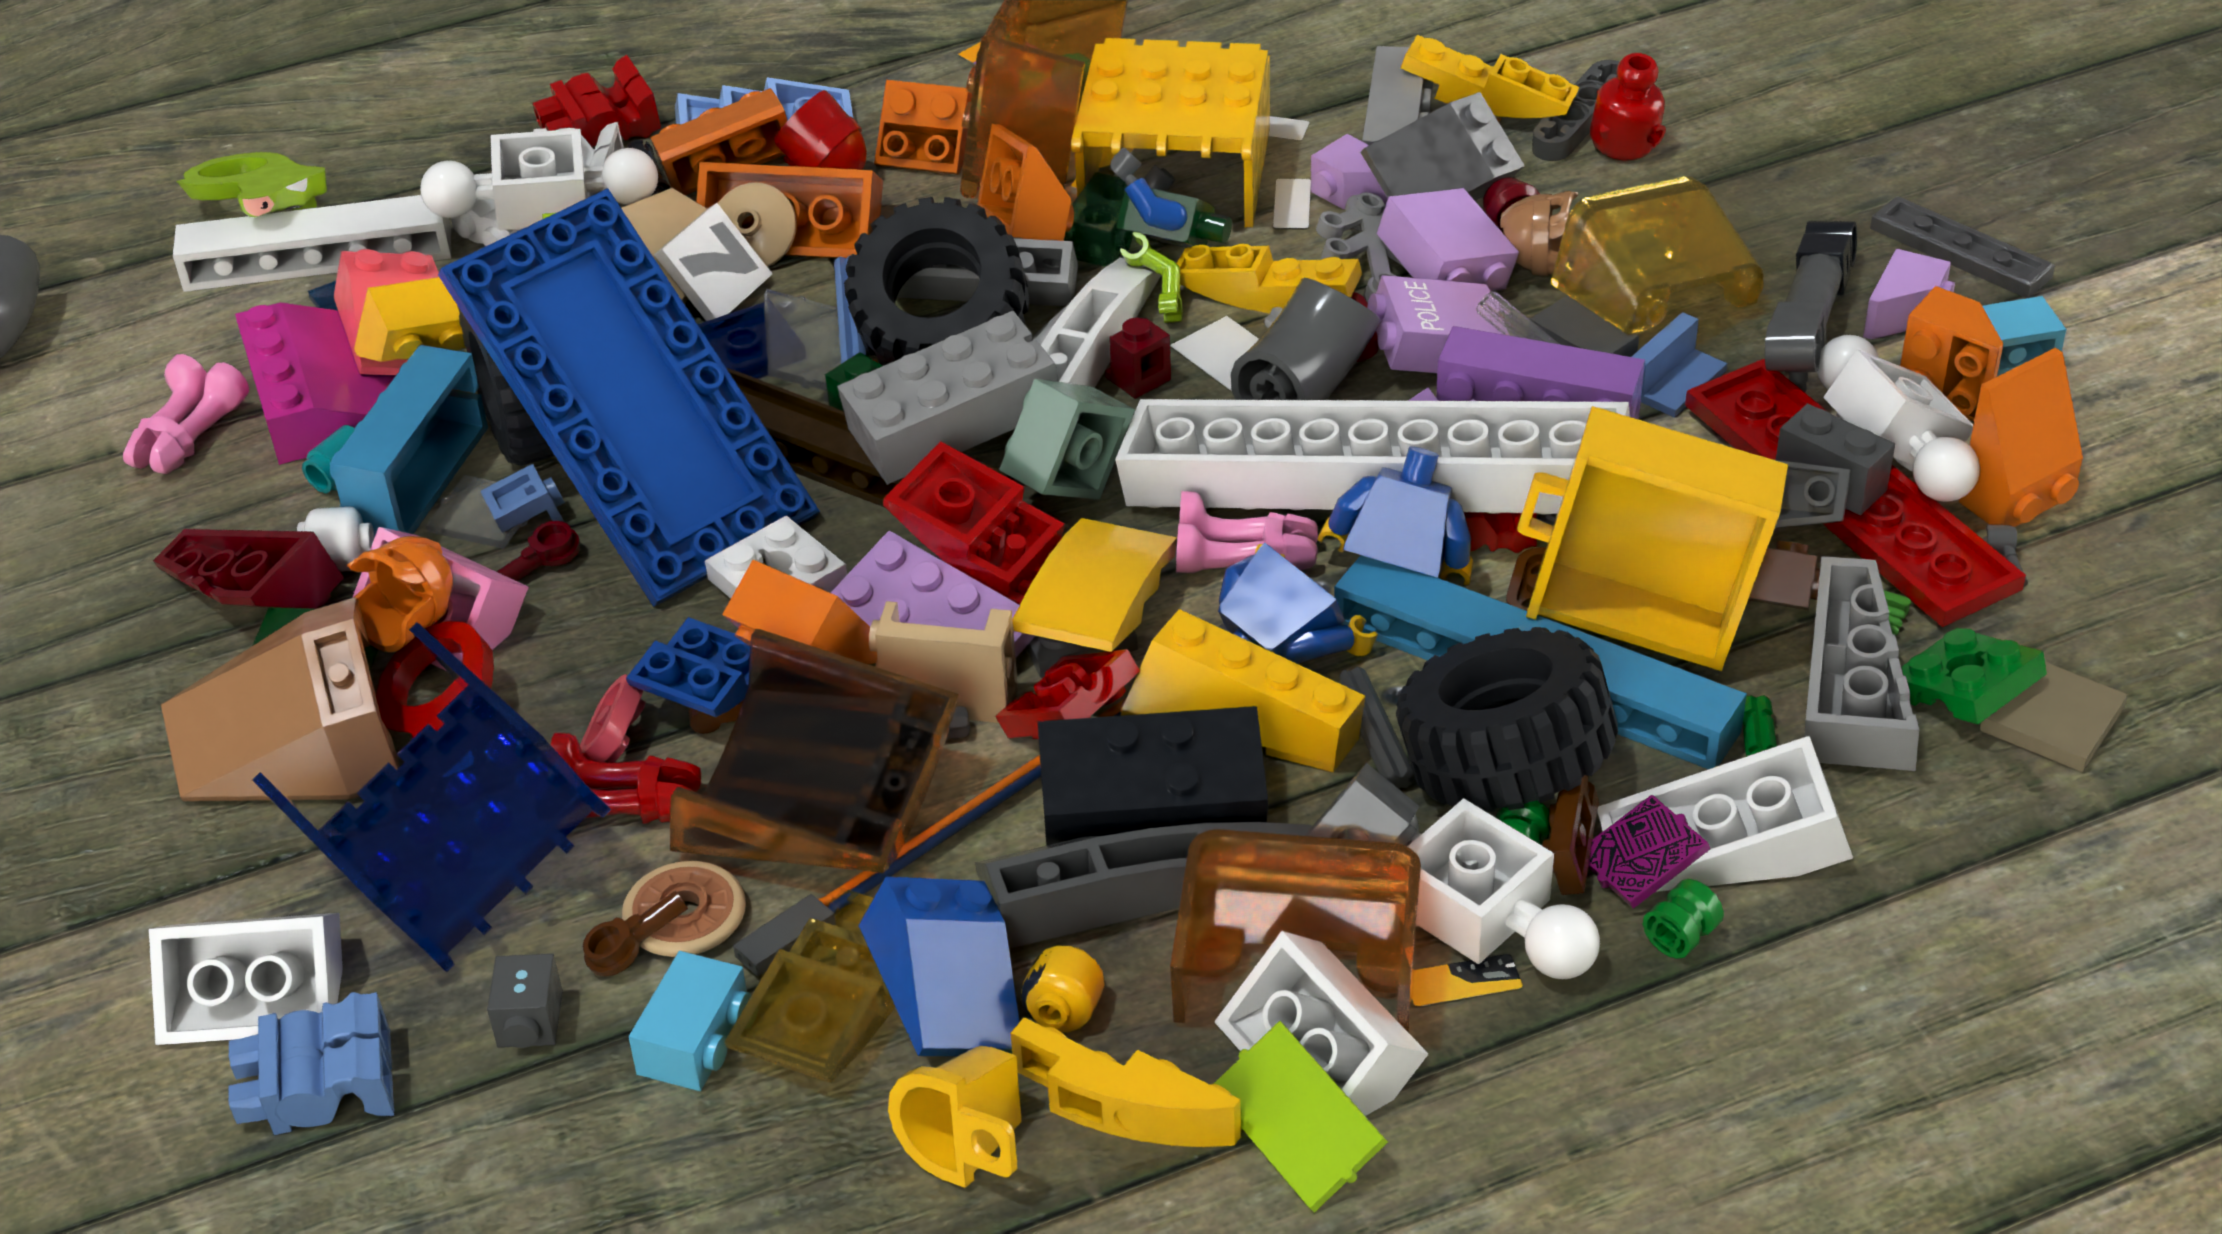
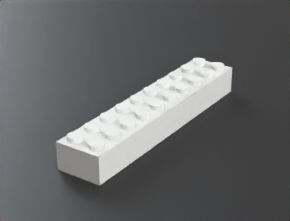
(1318, 449)

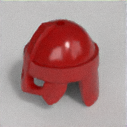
(822, 136)

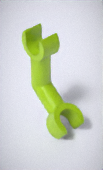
(1170, 299)

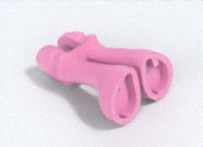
(198, 399)
(1219, 543)

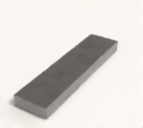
(1962, 246)

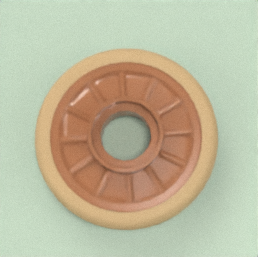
(715, 919)

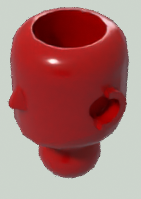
(1629, 110)

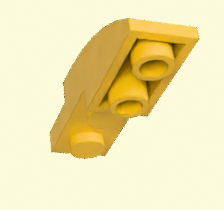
(1508, 88)
(1253, 281)
(1135, 1101)

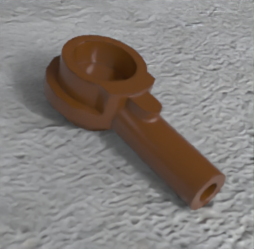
(615, 943)

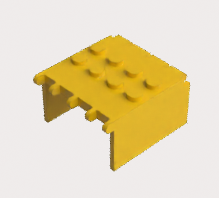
(1176, 101)

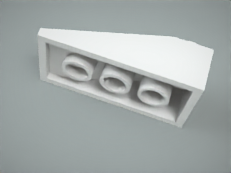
(1757, 813)

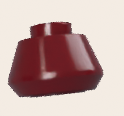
(1504, 194)

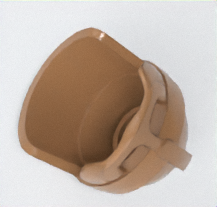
(1536, 231)

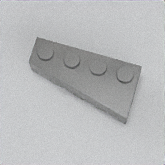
(1856, 683)

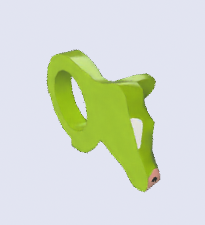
(259, 180)

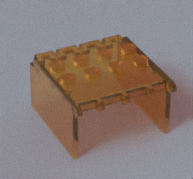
(1034, 77)

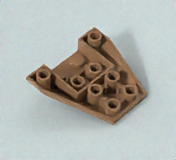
(284, 708)

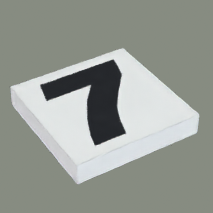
(713, 264)

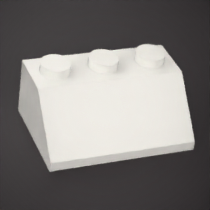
(225, 974)
(1330, 1017)

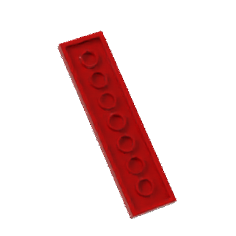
(1908, 534)

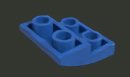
(697, 668)

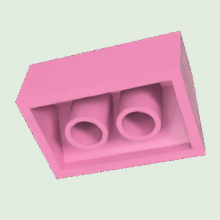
(477, 597)

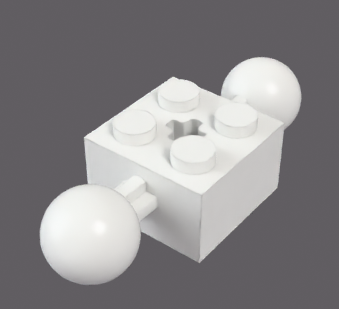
(535, 177)
(1904, 410)
(1493, 881)

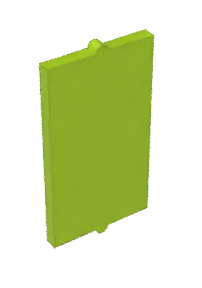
(1300, 1116)

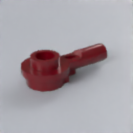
(550, 545)

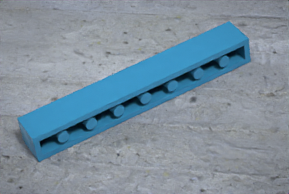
(1649, 697)

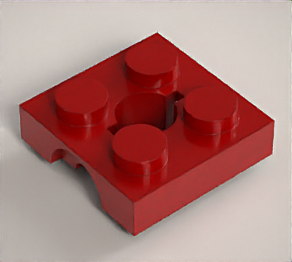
(1070, 690)

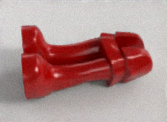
(645, 783)

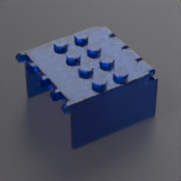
(455, 819)

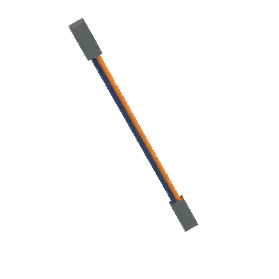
(761, 946)

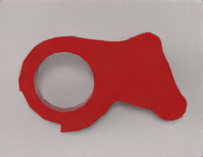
(412, 660)

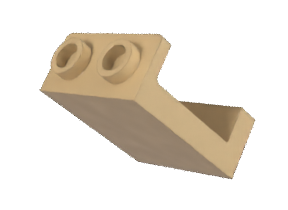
(960, 660)

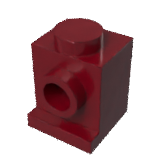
(1139, 346)

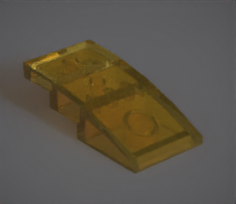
(818, 999)

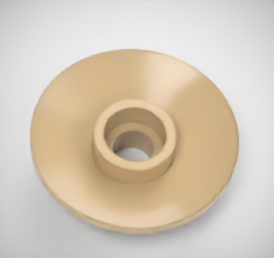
(773, 219)

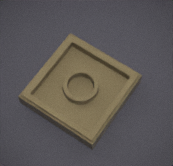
(2059, 717)

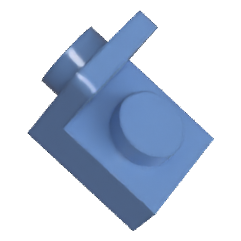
(521, 498)

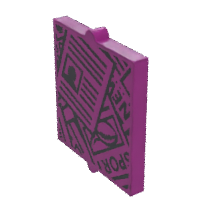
(1644, 851)

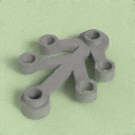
(1363, 214)

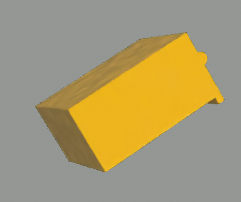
(1654, 537)

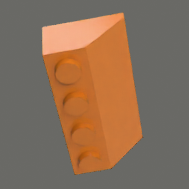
(828, 202)

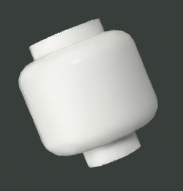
(340, 533)

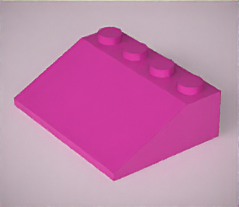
(305, 375)

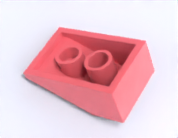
(370, 269)

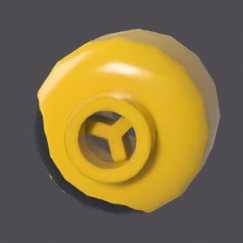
(1062, 988)

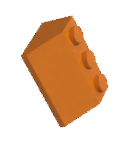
(728, 134)
(1023, 189)

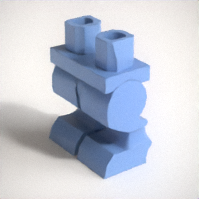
(311, 1063)

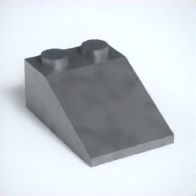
(1445, 151)

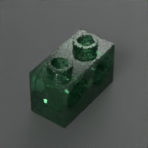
(1096, 221)

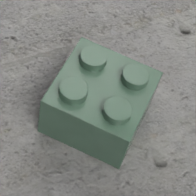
(1066, 439)

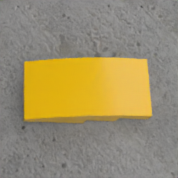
(1094, 585)

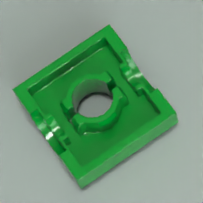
(1972, 673)

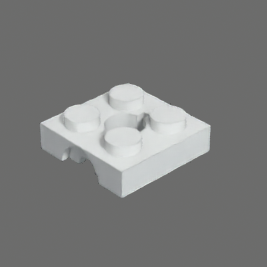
(784, 549)

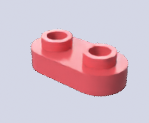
(613, 715)

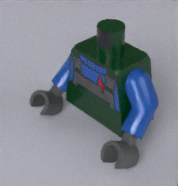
(1163, 214)

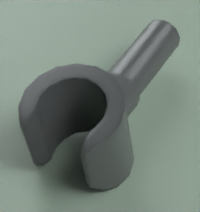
(2004, 540)

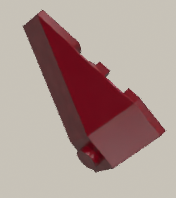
(253, 567)

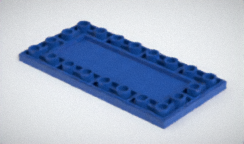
(626, 392)

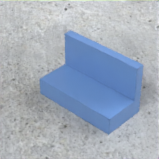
(1675, 366)

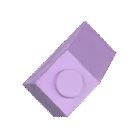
(1342, 172)
(1901, 289)

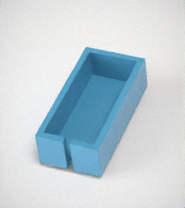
(412, 440)

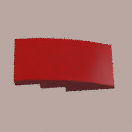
(975, 520)

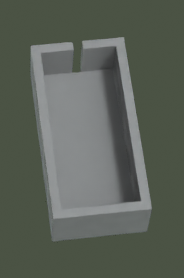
(946, 393)

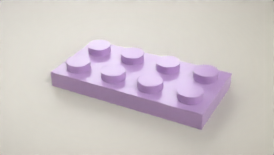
(923, 587)

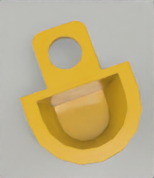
(960, 1115)

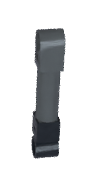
(1800, 322)

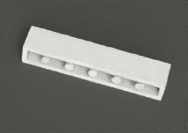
(303, 241)

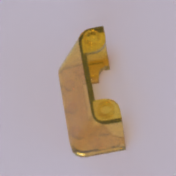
(1647, 241)

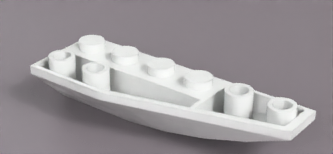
(1081, 331)

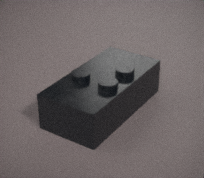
(1151, 772)

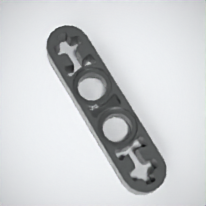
(1571, 133)

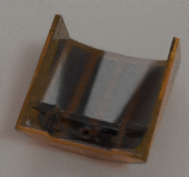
(818, 763)

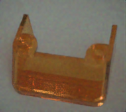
(1318, 888)

